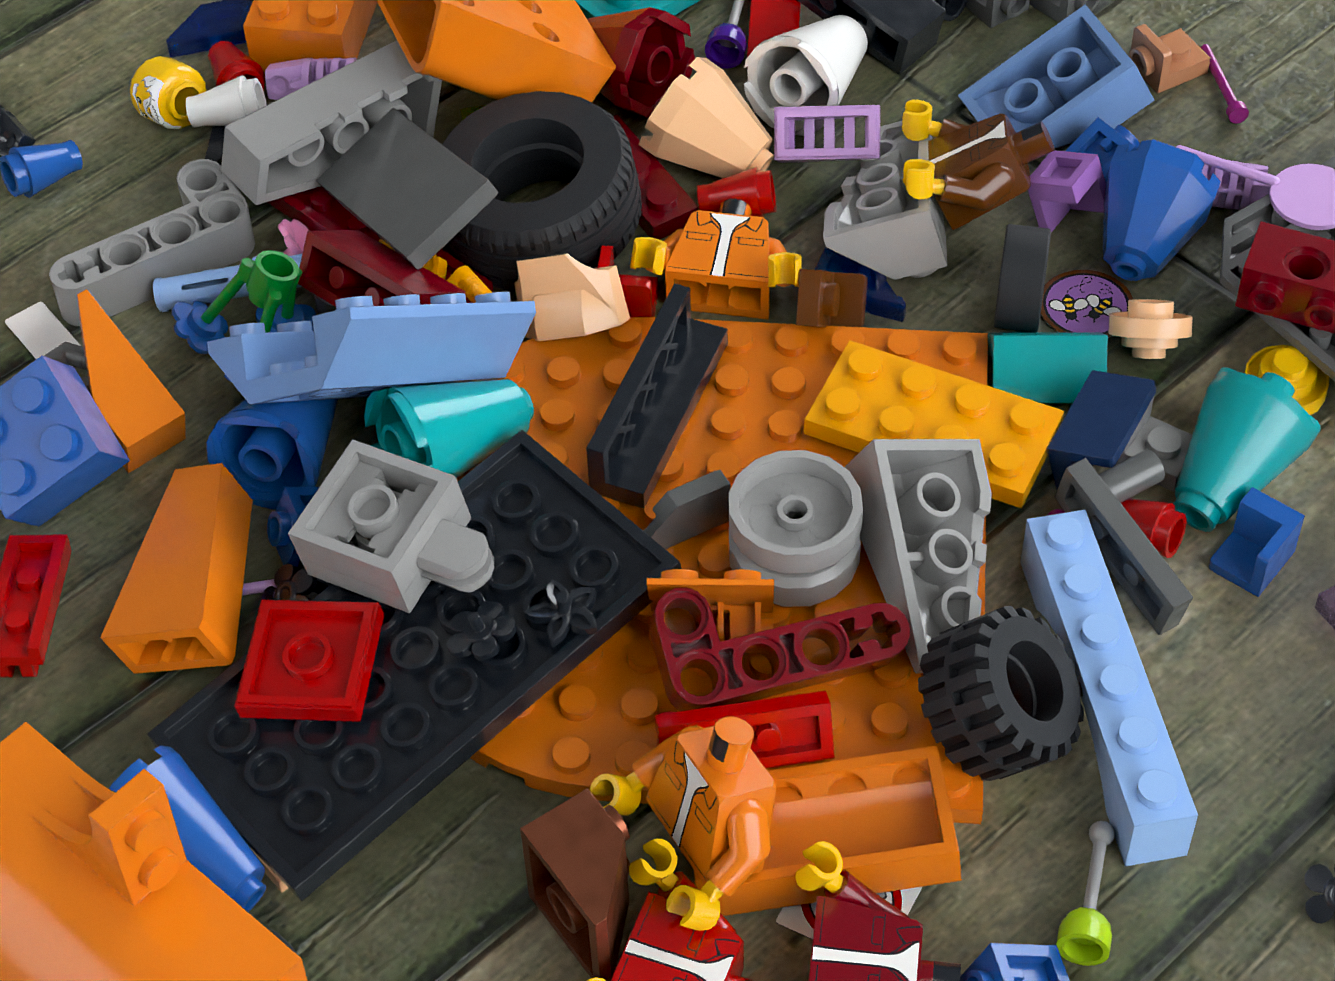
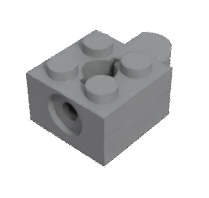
(413, 527)

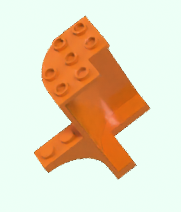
(105, 887)

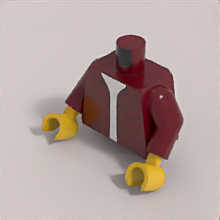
(859, 931)

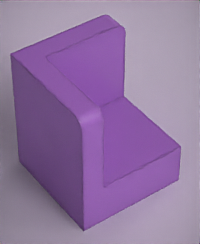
(1066, 183)

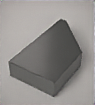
(690, 510)

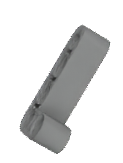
(201, 235)

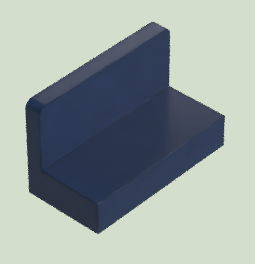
(1100, 421)

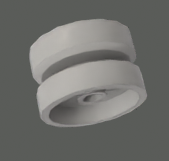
(797, 524)

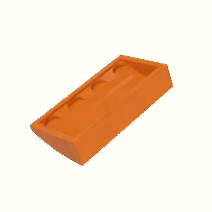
(879, 812)

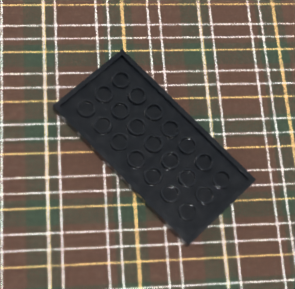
(326, 789)

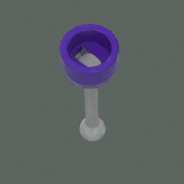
(727, 41)

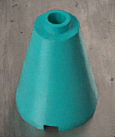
(448, 423)

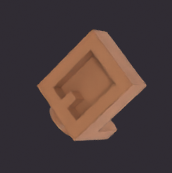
(1168, 58)

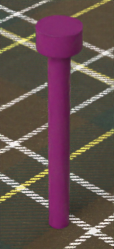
(1236, 110)

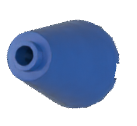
(272, 446)
(204, 829)

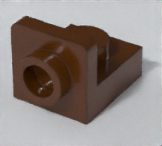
(831, 299)

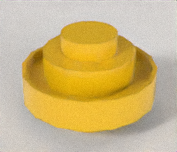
(1288, 362)

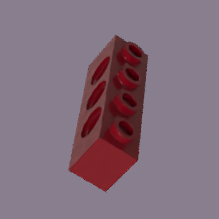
(1290, 277)

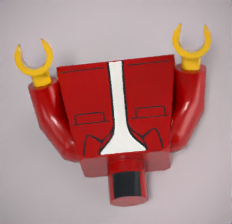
(664, 949)

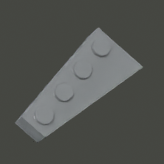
(306, 132)

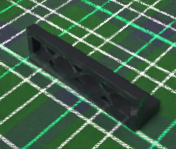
(654, 402)

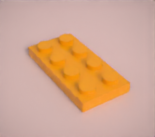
(897, 398)

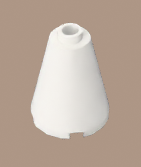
(805, 67)

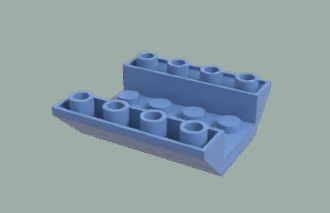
(375, 347)

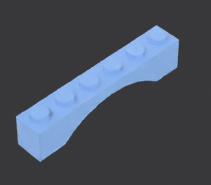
(1134, 754)

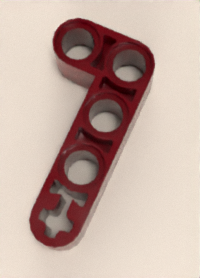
(779, 645)

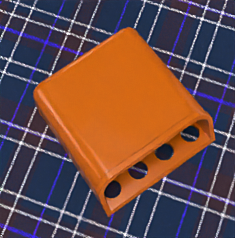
(502, 45)

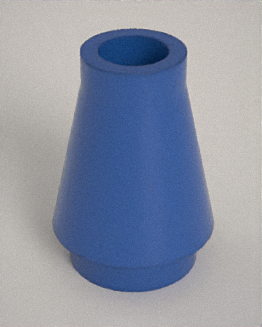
(36, 167)

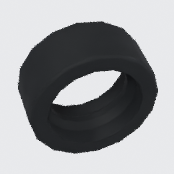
(1022, 278)

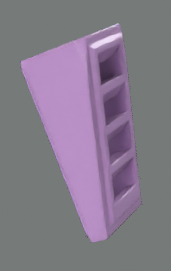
(785, 133)

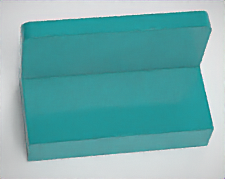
(1045, 364)

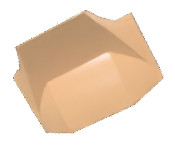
(570, 297)

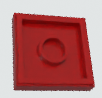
(310, 660)

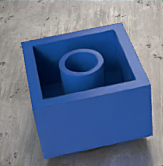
(51, 442)

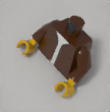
(970, 165)

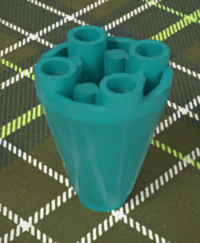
(1240, 441)

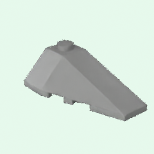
(880, 220)
(925, 529)

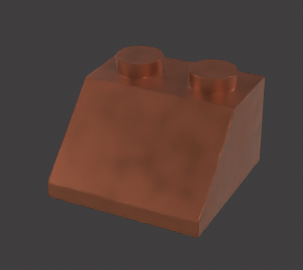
(581, 878)

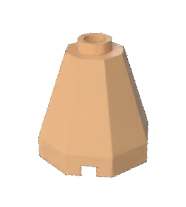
(707, 125)

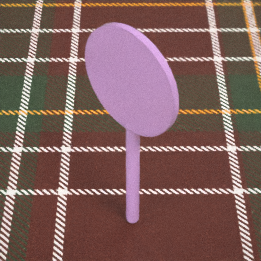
(1298, 193)

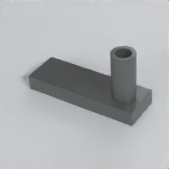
(1121, 541)

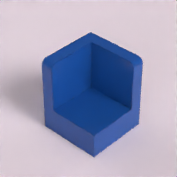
(1259, 544)

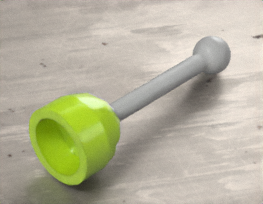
(1085, 932)

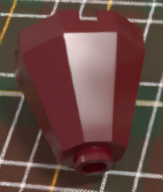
(647, 56)

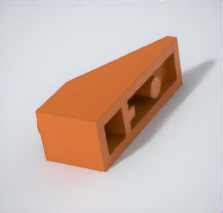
(126, 389)

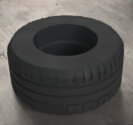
(536, 141)

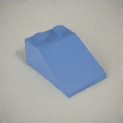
(1063, 81)

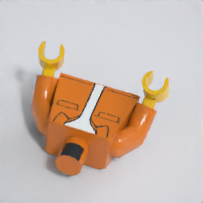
(722, 260)
(712, 804)

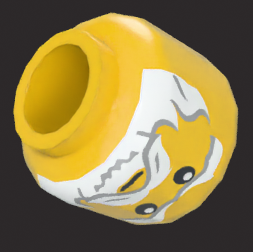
(162, 88)

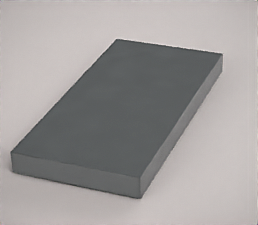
(407, 188)

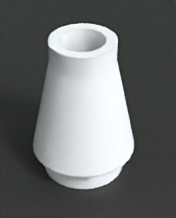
(226, 102)

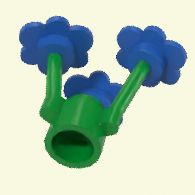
(271, 287)

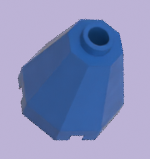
(1153, 206)

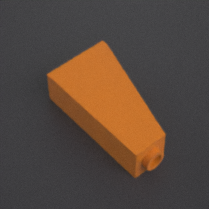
(187, 577)

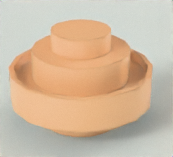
(1150, 327)

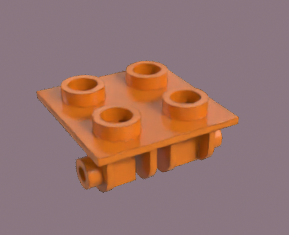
(739, 593)

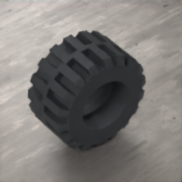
(1001, 694)

